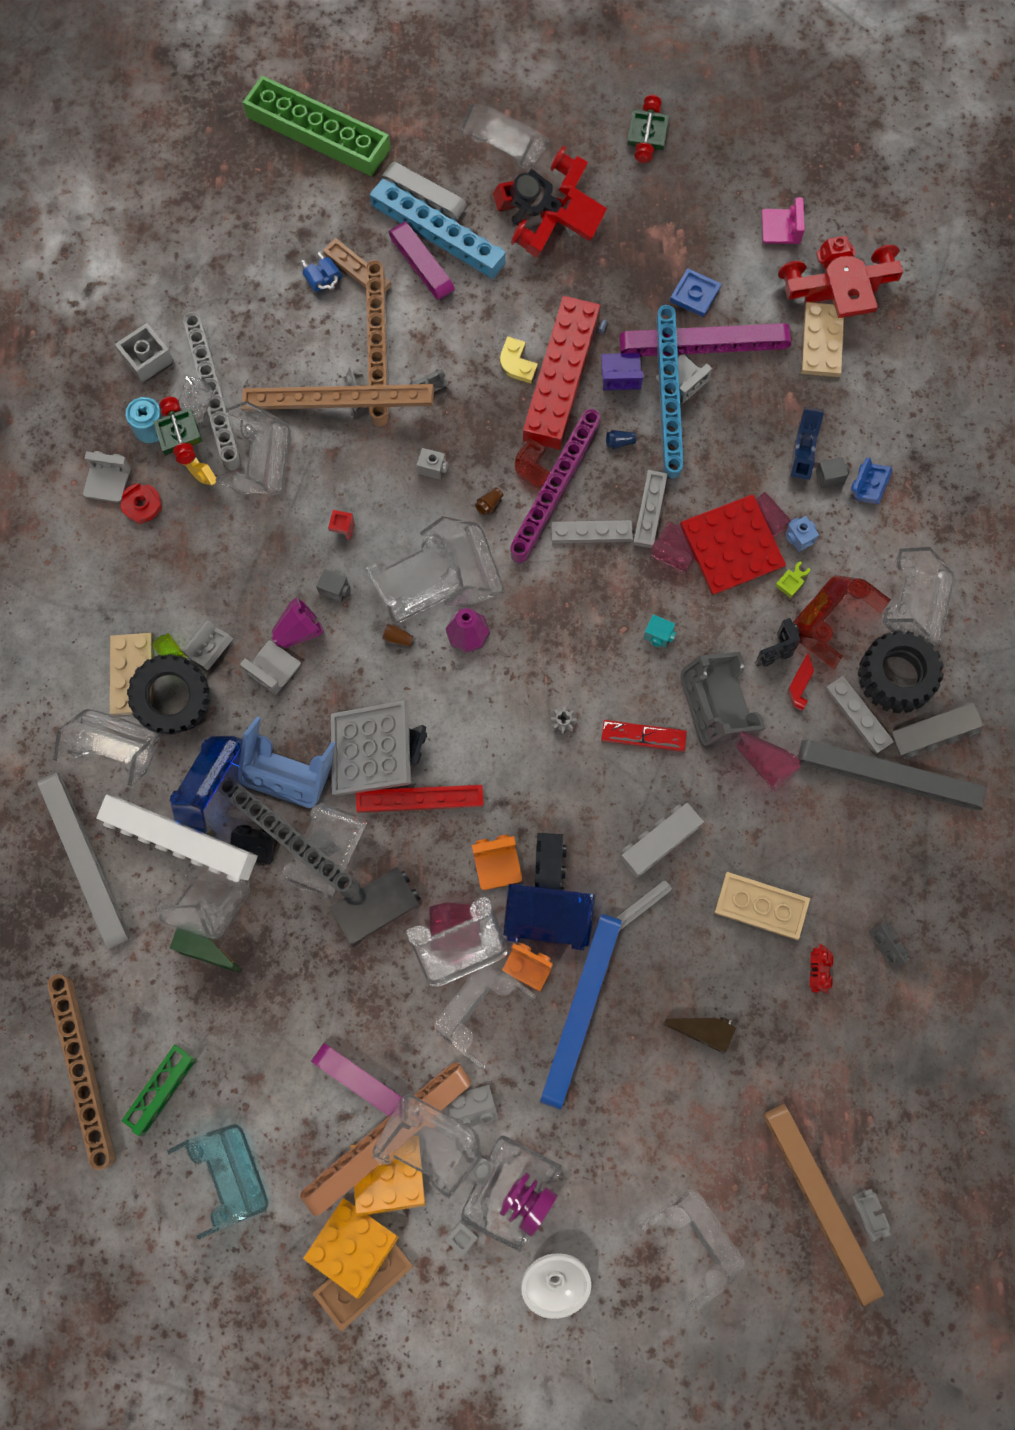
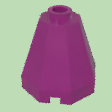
(296, 625)
(467, 630)

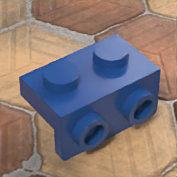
(871, 482)

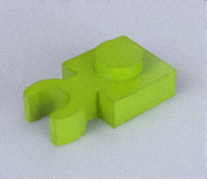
(792, 581)

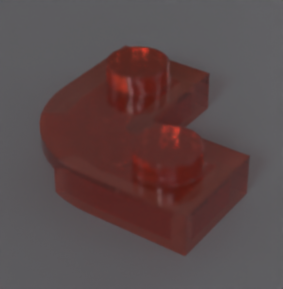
(526, 464)

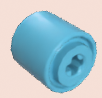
(140, 417)

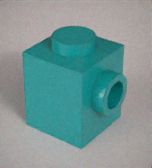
(659, 631)

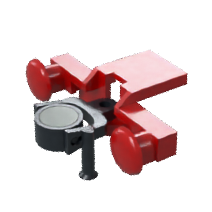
(580, 216)

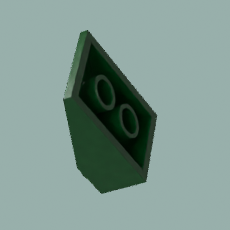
(201, 949)

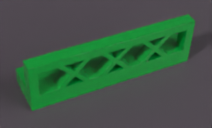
(163, 1093)

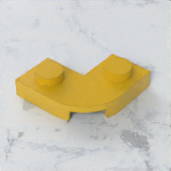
(201, 472)

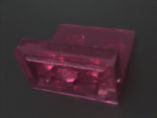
(673, 548)

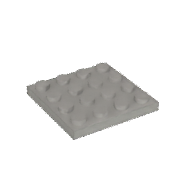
(370, 748)

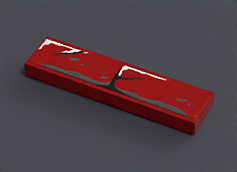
(643, 736)

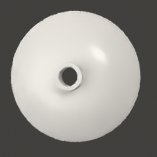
(558, 1295)

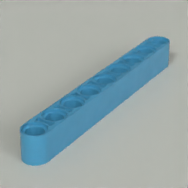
(669, 382)

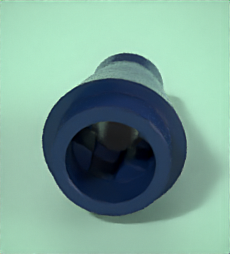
(617, 439)

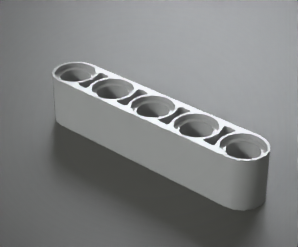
(424, 189)

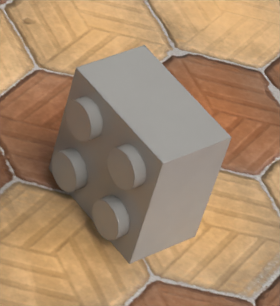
(144, 352)

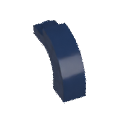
(805, 443)

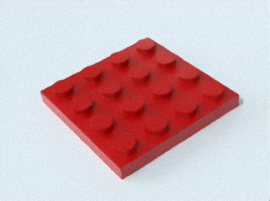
(732, 544)

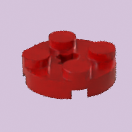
(142, 513)

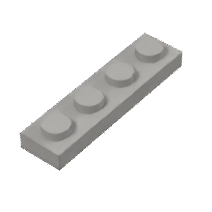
(650, 509)
(592, 531)
(859, 715)

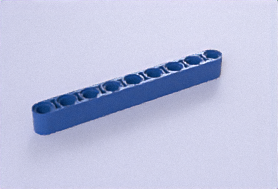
(580, 1011)

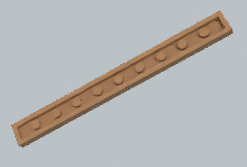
(340, 396)

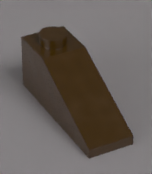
(709, 1031)

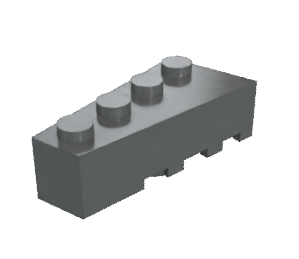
(938, 731)

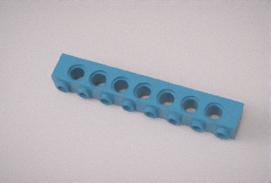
(424, 221)

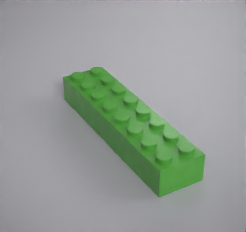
(317, 125)

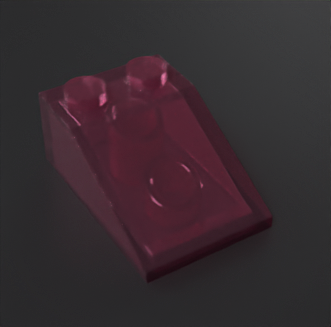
(769, 761)

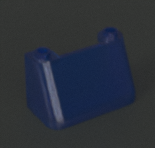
(548, 915)

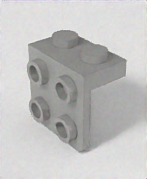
(106, 476)

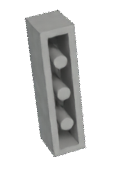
(661, 840)

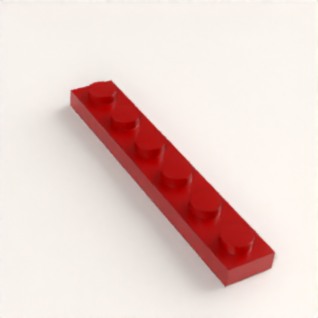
(420, 798)

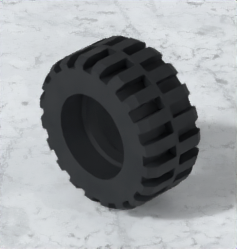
(913, 650)
(152, 670)

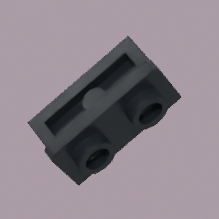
(254, 841)

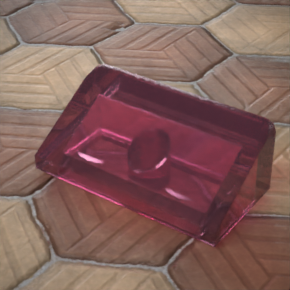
(773, 514)

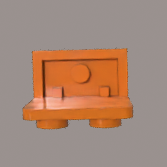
(497, 862)

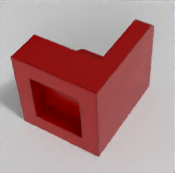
(342, 523)

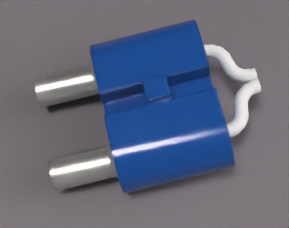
(321, 274)

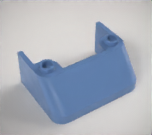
(280, 775)

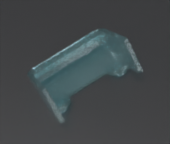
(232, 1174)

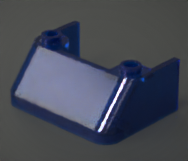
(203, 780)

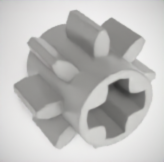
(568, 717)

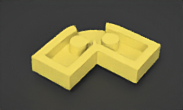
(512, 362)

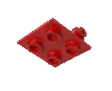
(825, 960)

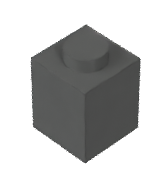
(832, 472)
(333, 585)

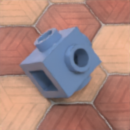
(801, 533)

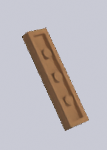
(349, 262)

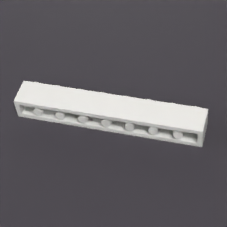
(177, 837)

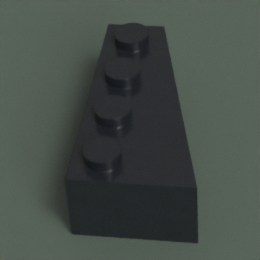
(549, 861)

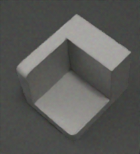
(461, 1239)

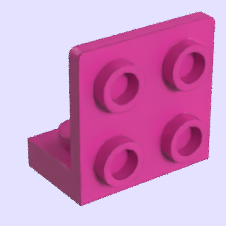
(783, 225)

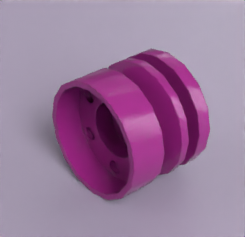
(528, 1204)

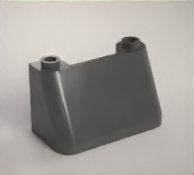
(717, 698)

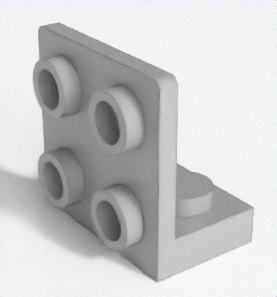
(690, 377)
(271, 667)

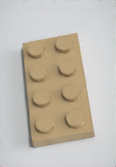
(822, 340)
(126, 655)
(762, 906)

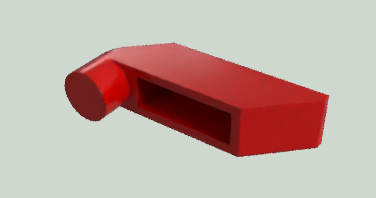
(799, 683)

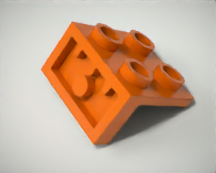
(527, 966)

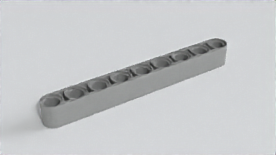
(217, 415)
(83, 860)

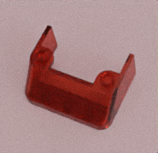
(811, 624)

